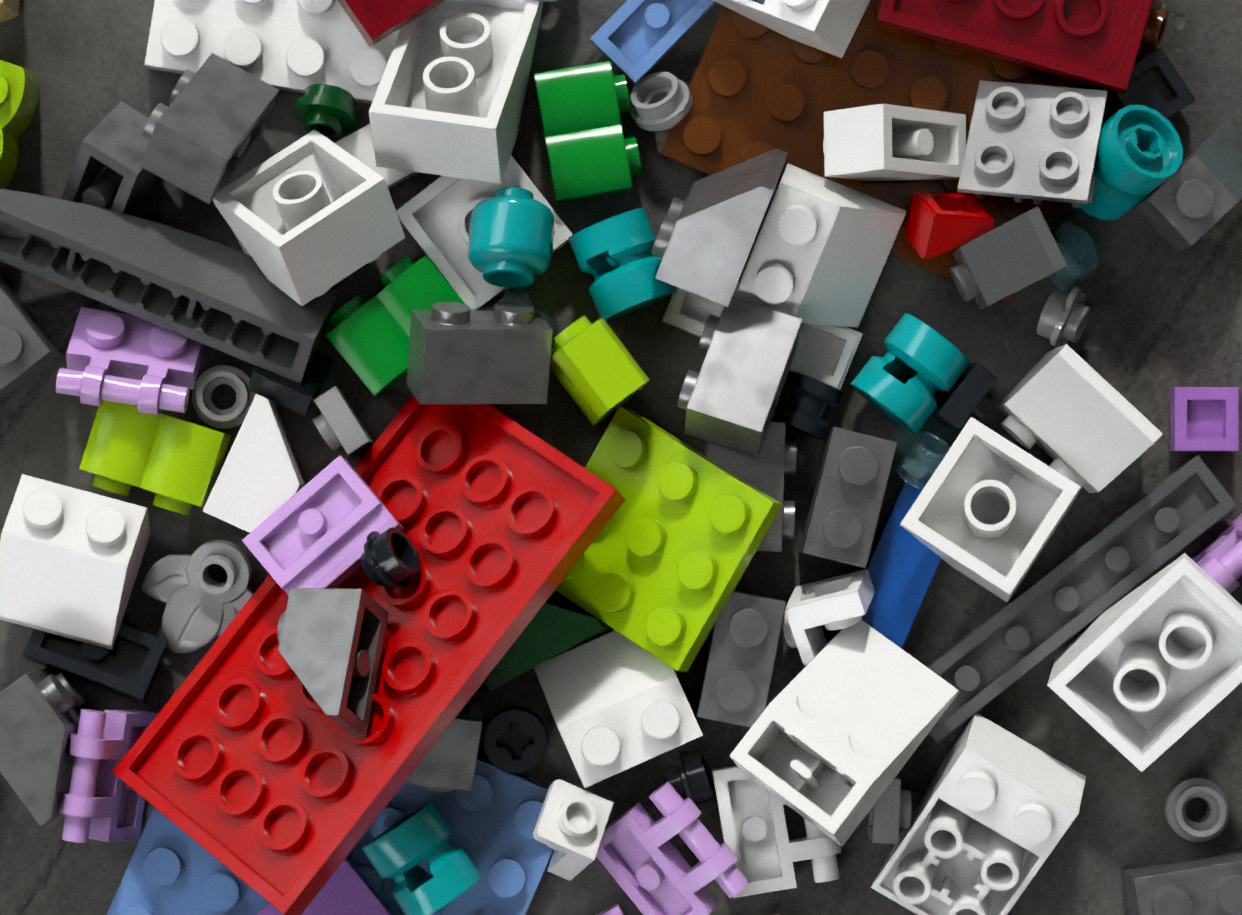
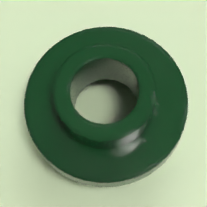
(326, 110)

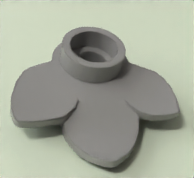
(195, 603)

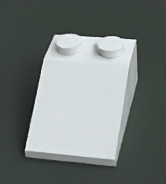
(456, 89)
(1154, 661)

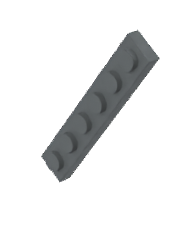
(1079, 589)

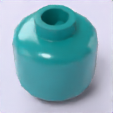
(511, 238)

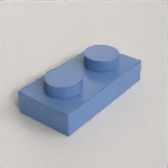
(646, 32)

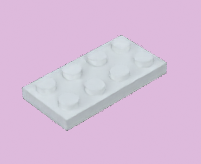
(273, 40)

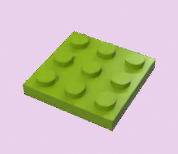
(672, 544)

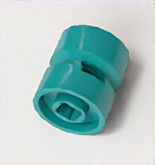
(1133, 158)
(621, 264)
(926, 356)
(409, 842)

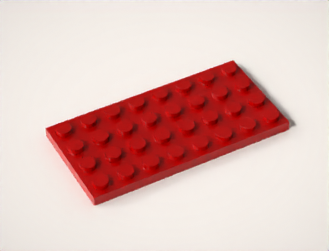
(246, 748)

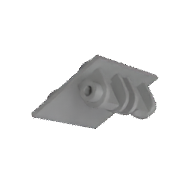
(1033, 143)

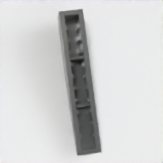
(165, 279)

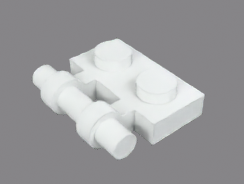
(758, 835)

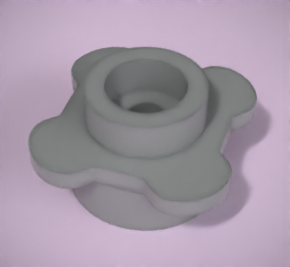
(1063, 317)

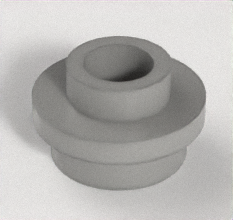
(659, 101)
(204, 393)
(1213, 821)

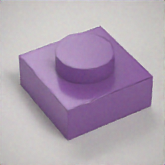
(1204, 419)

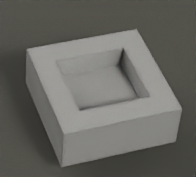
(340, 423)
(890, 814)

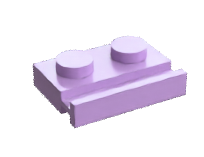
(320, 530)

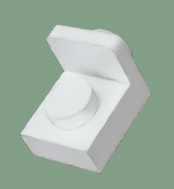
(827, 602)
(572, 826)

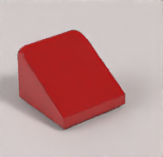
(944, 222)

